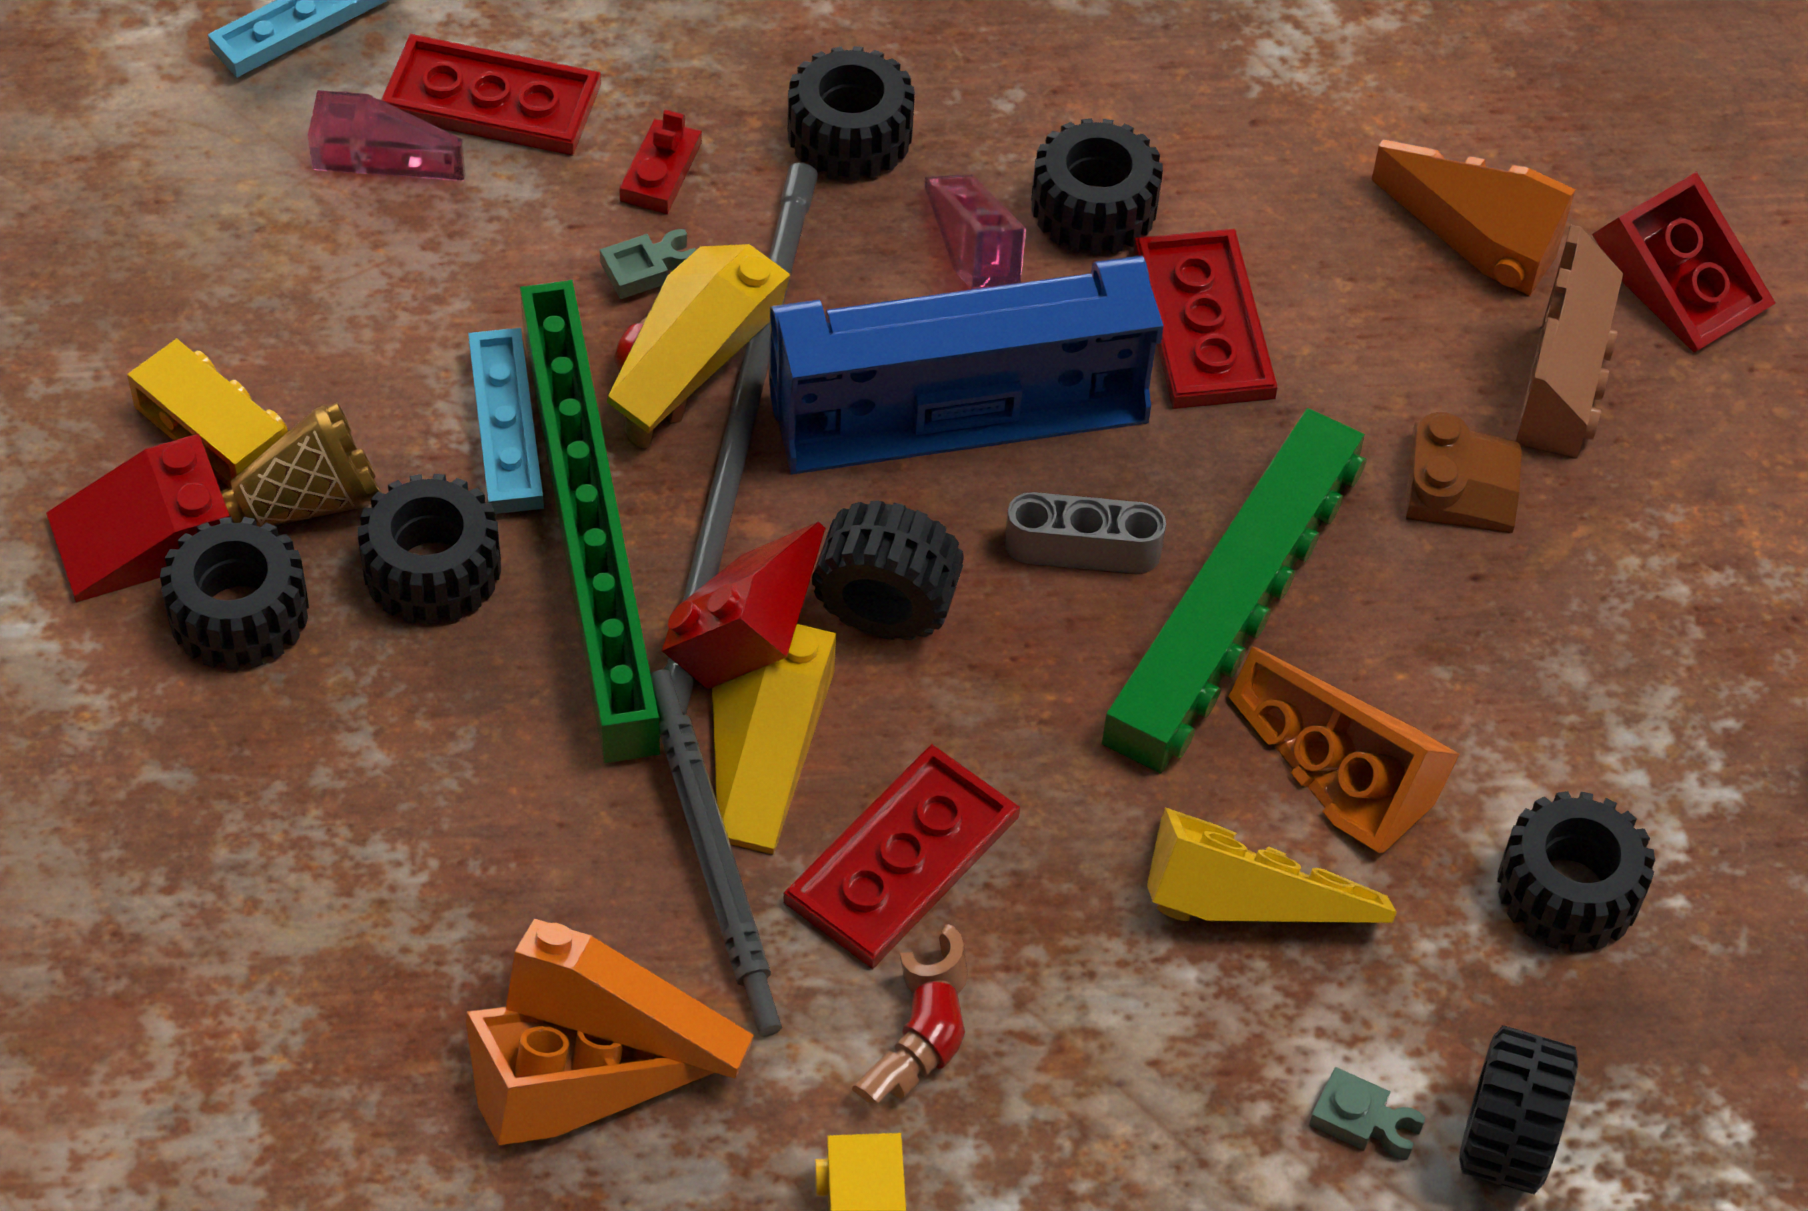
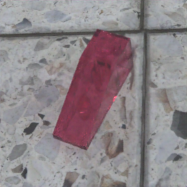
(376, 138)
(977, 231)

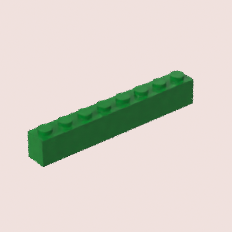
(1232, 592)

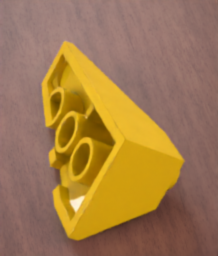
(695, 327)
(765, 734)
(1214, 877)

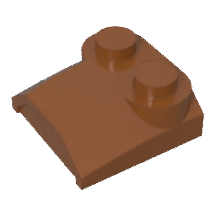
(1462, 475)

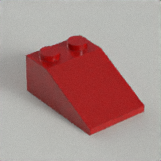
(1686, 263)
(133, 515)
(745, 611)

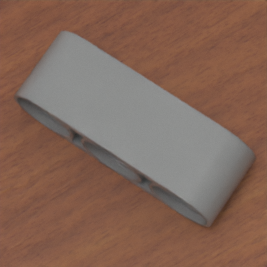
(1084, 532)

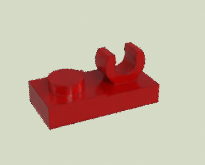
(661, 163)

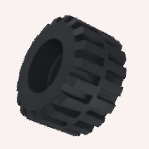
(850, 113)
(1100, 157)
(425, 514)
(229, 558)
(888, 570)
(1581, 833)
(1519, 1110)

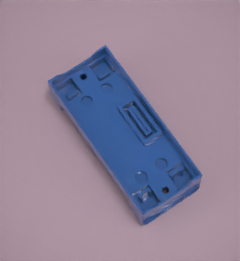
(963, 367)

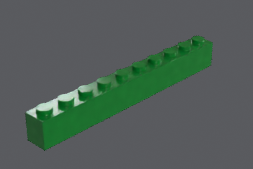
(590, 524)

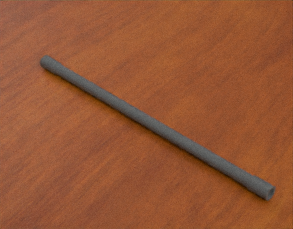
(717, 517)

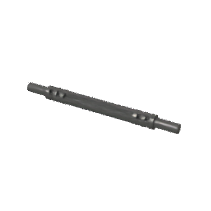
(715, 854)

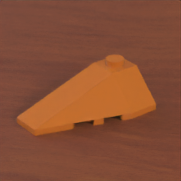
(602, 993)

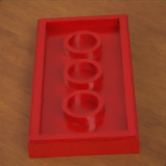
(493, 93)
(1210, 320)
(901, 856)

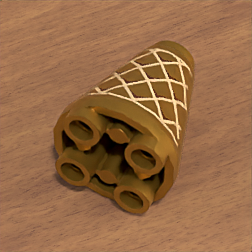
(304, 474)

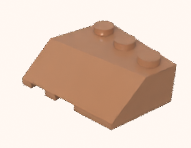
(1571, 350)

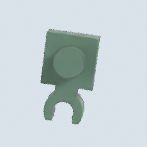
(640, 264)
(1358, 1110)

